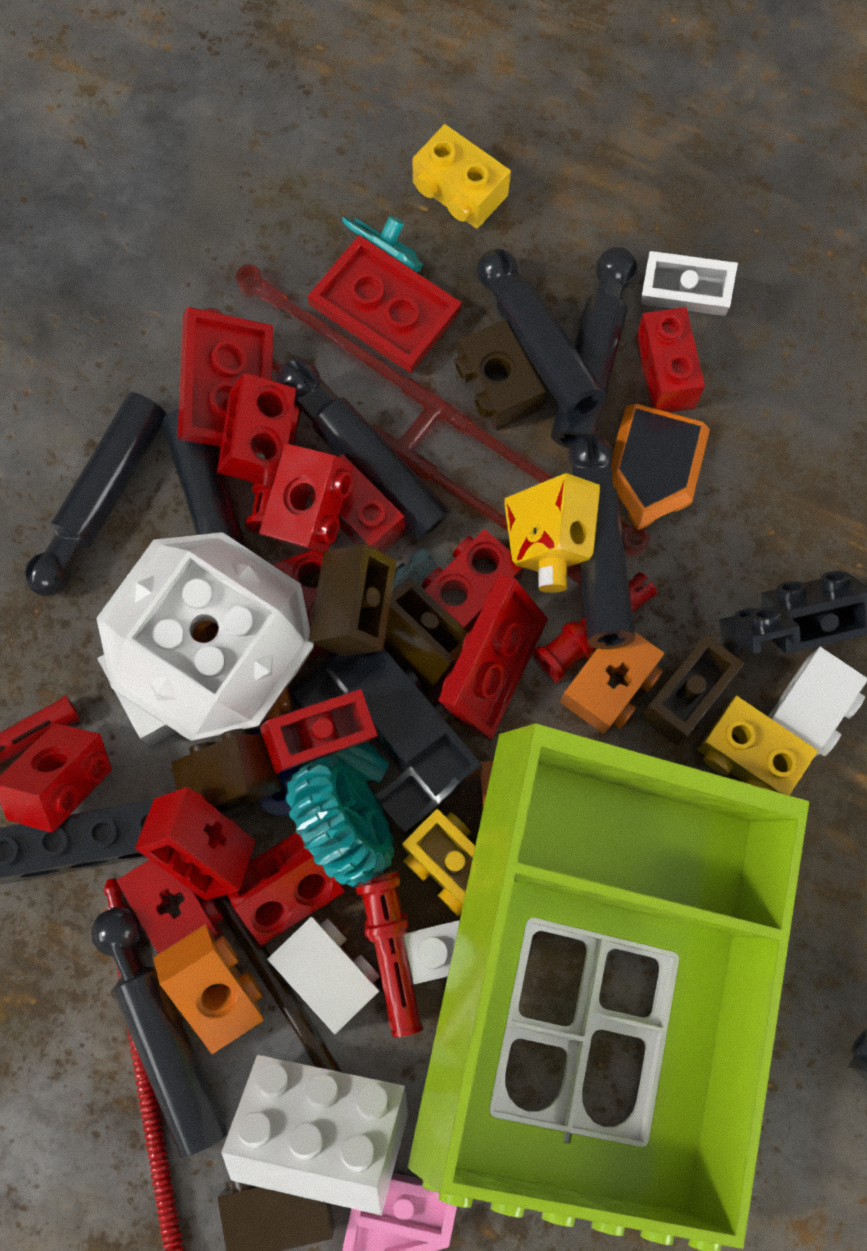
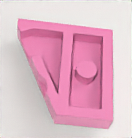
(409, 1221)

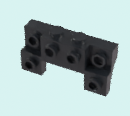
(801, 615)
(408, 730)

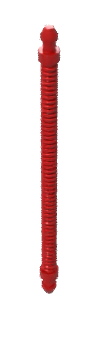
(152, 1127)

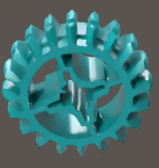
(340, 821)

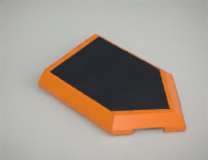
(656, 462)

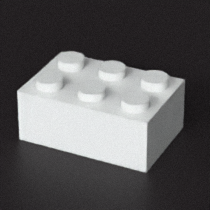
(317, 1134)

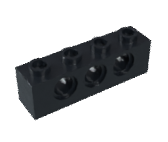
(77, 844)

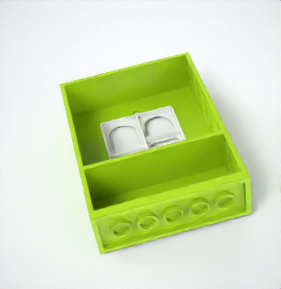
(641, 864)

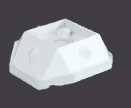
(215, 683)

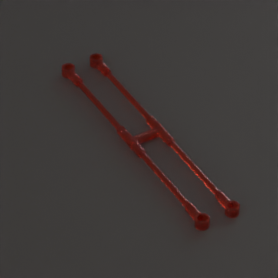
(433, 409)

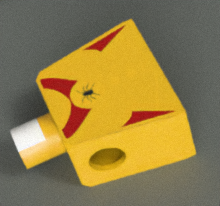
(553, 527)

